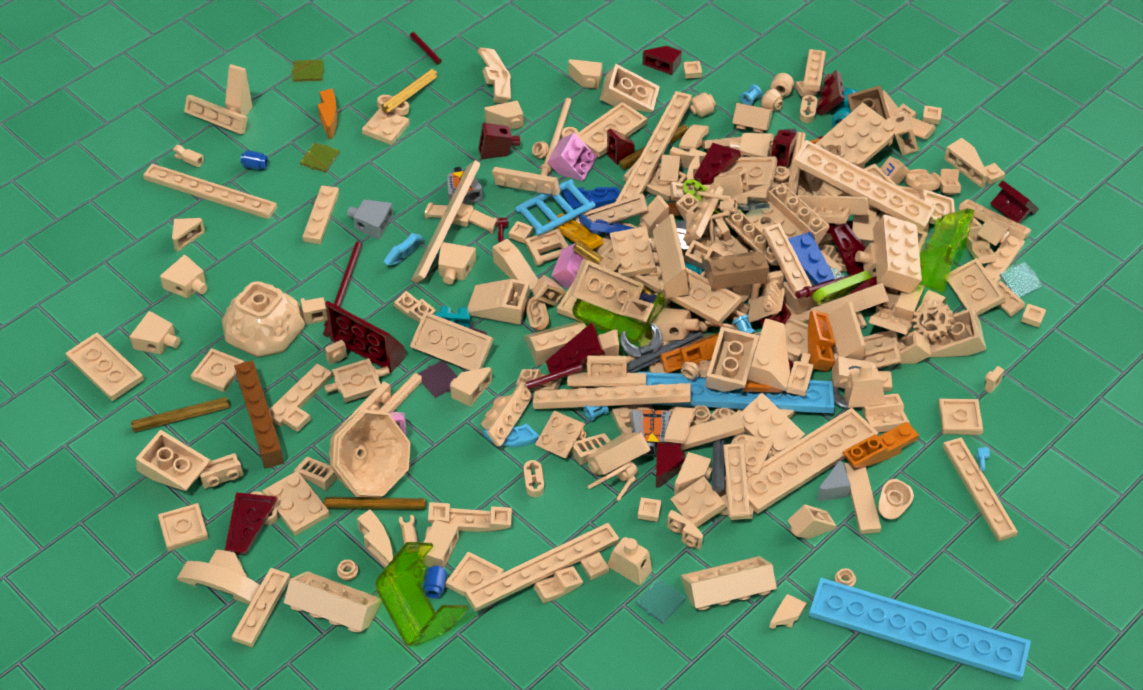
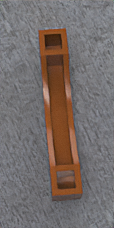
(259, 414)

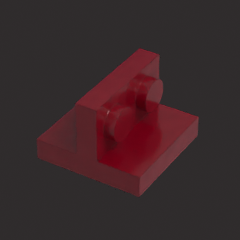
(1013, 203)

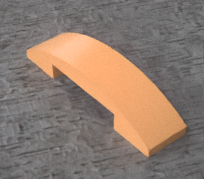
(471, 520)
(219, 578)

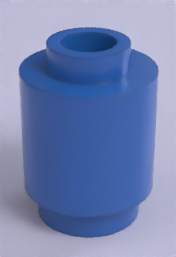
(254, 160)
(434, 582)

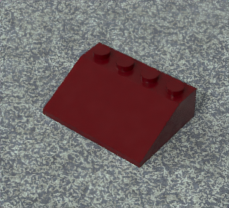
(364, 338)

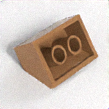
(872, 98)
(736, 270)

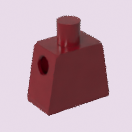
(496, 141)
(783, 144)

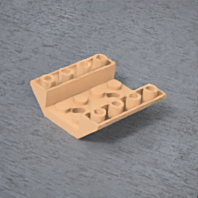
(785, 209)

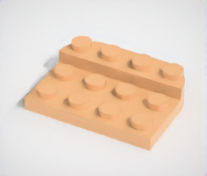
(860, 135)

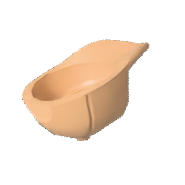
(894, 498)

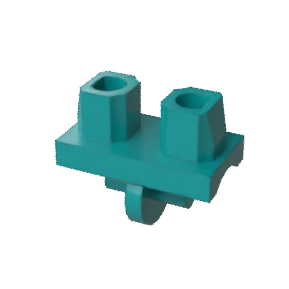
(461, 318)

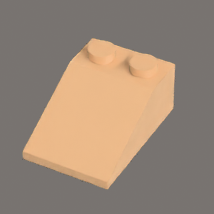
(629, 88)
(964, 338)
(170, 462)

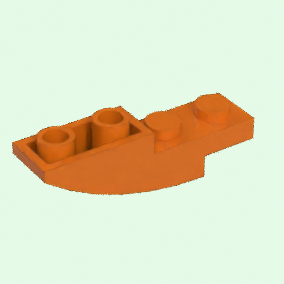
(693, 352)
(882, 447)

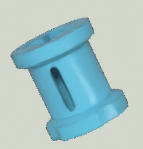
(749, 96)
(743, 324)
(594, 411)

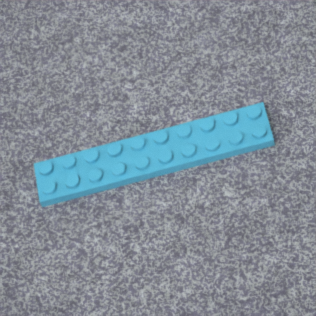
(818, 397)
(920, 629)

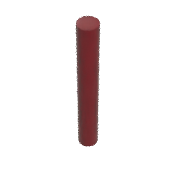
(425, 48)
(554, 376)

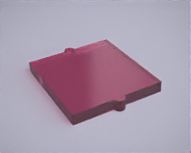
(437, 378)

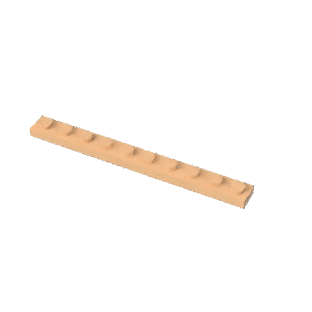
(656, 146)

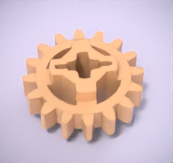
(933, 319)

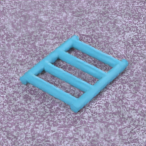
(555, 221)

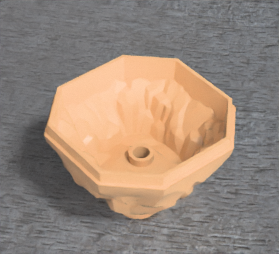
(262, 320)
(369, 453)

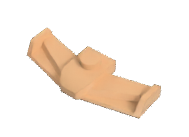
(496, 74)
(920, 128)
(464, 215)

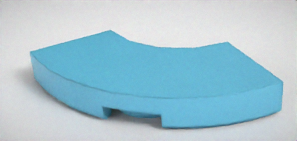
(404, 249)
(518, 436)

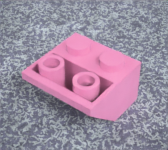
(572, 158)
(567, 266)

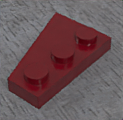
(830, 93)
(716, 161)
(848, 245)
(576, 350)
(247, 520)

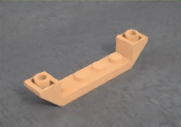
(690, 203)

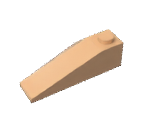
(771, 360)

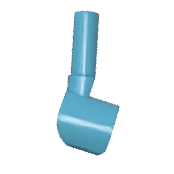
(983, 453)

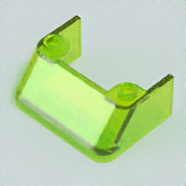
(947, 239)
(610, 321)
(405, 598)

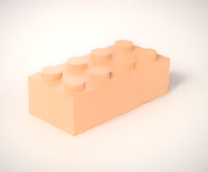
(897, 254)

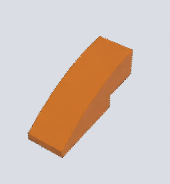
(328, 112)
(820, 341)

